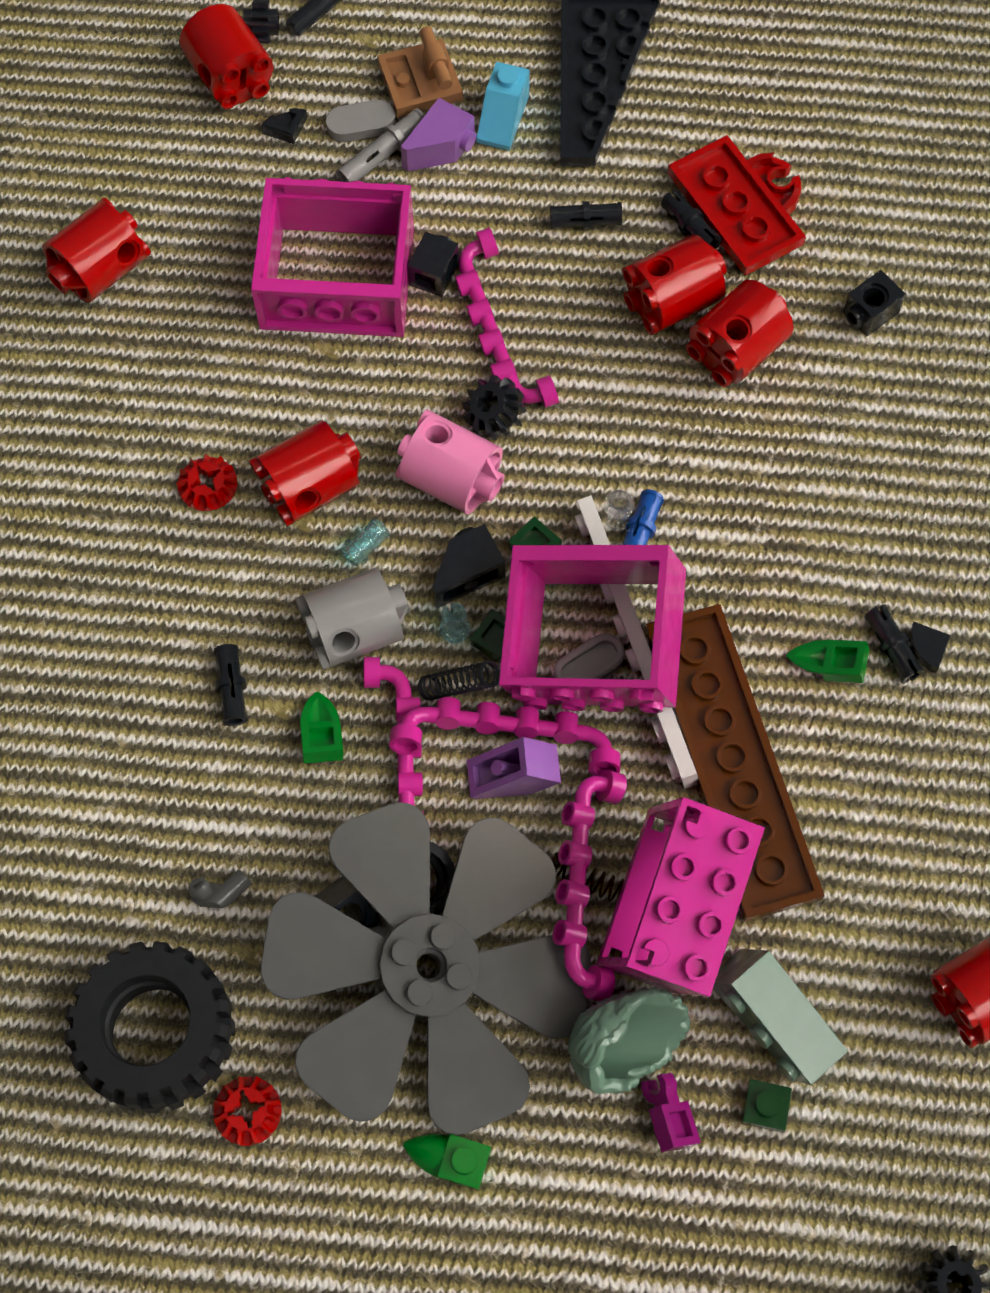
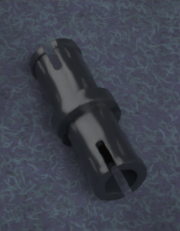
(586, 215)
(689, 218)
(894, 643)
(232, 708)

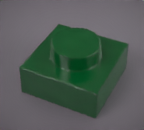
(534, 533)
(490, 635)
(766, 1106)

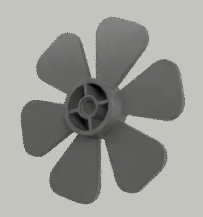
(321, 950)

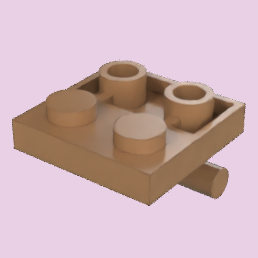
(420, 75)

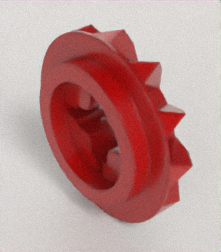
(201, 496)
(264, 1120)

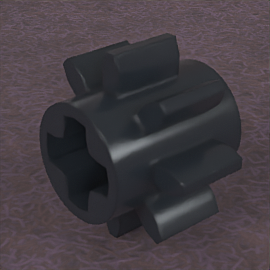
(262, 20)

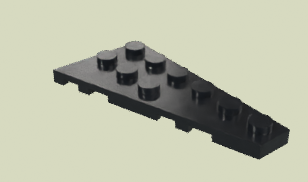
(597, 60)

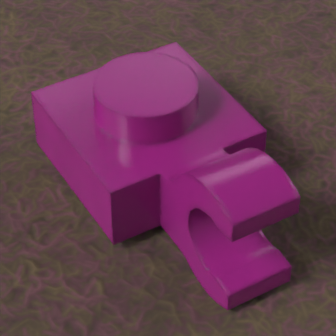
(670, 1118)

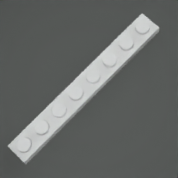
(639, 655)

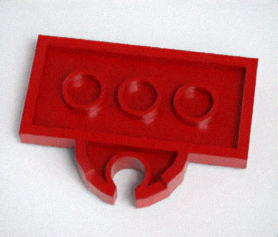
(742, 201)

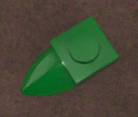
(833, 659)
(320, 731)
(450, 1158)

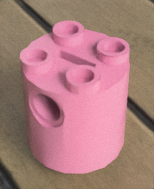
(450, 463)

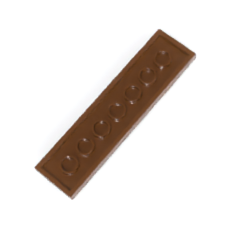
(738, 763)

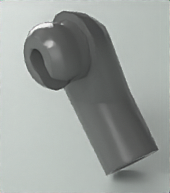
(216, 894)

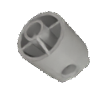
(353, 617)

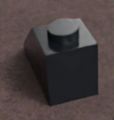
(468, 565)

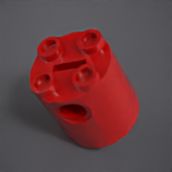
(226, 55)
(94, 251)
(675, 283)
(740, 332)
(307, 471)
(965, 992)

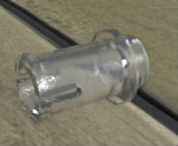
(618, 508)

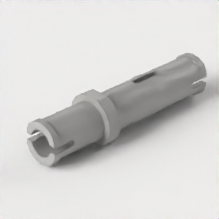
(381, 148)

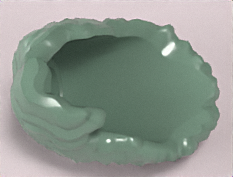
(627, 1038)

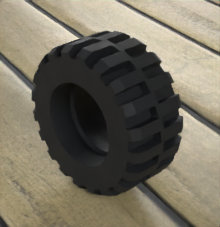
(108, 993)

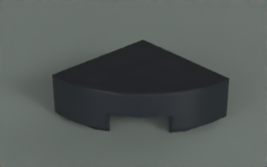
(285, 125)
(928, 645)

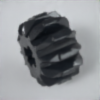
(494, 407)
(953, 1267)

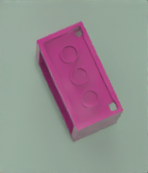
(329, 304)
(591, 564)
(681, 897)

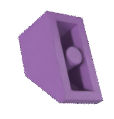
(439, 137)
(514, 769)

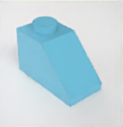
(503, 105)

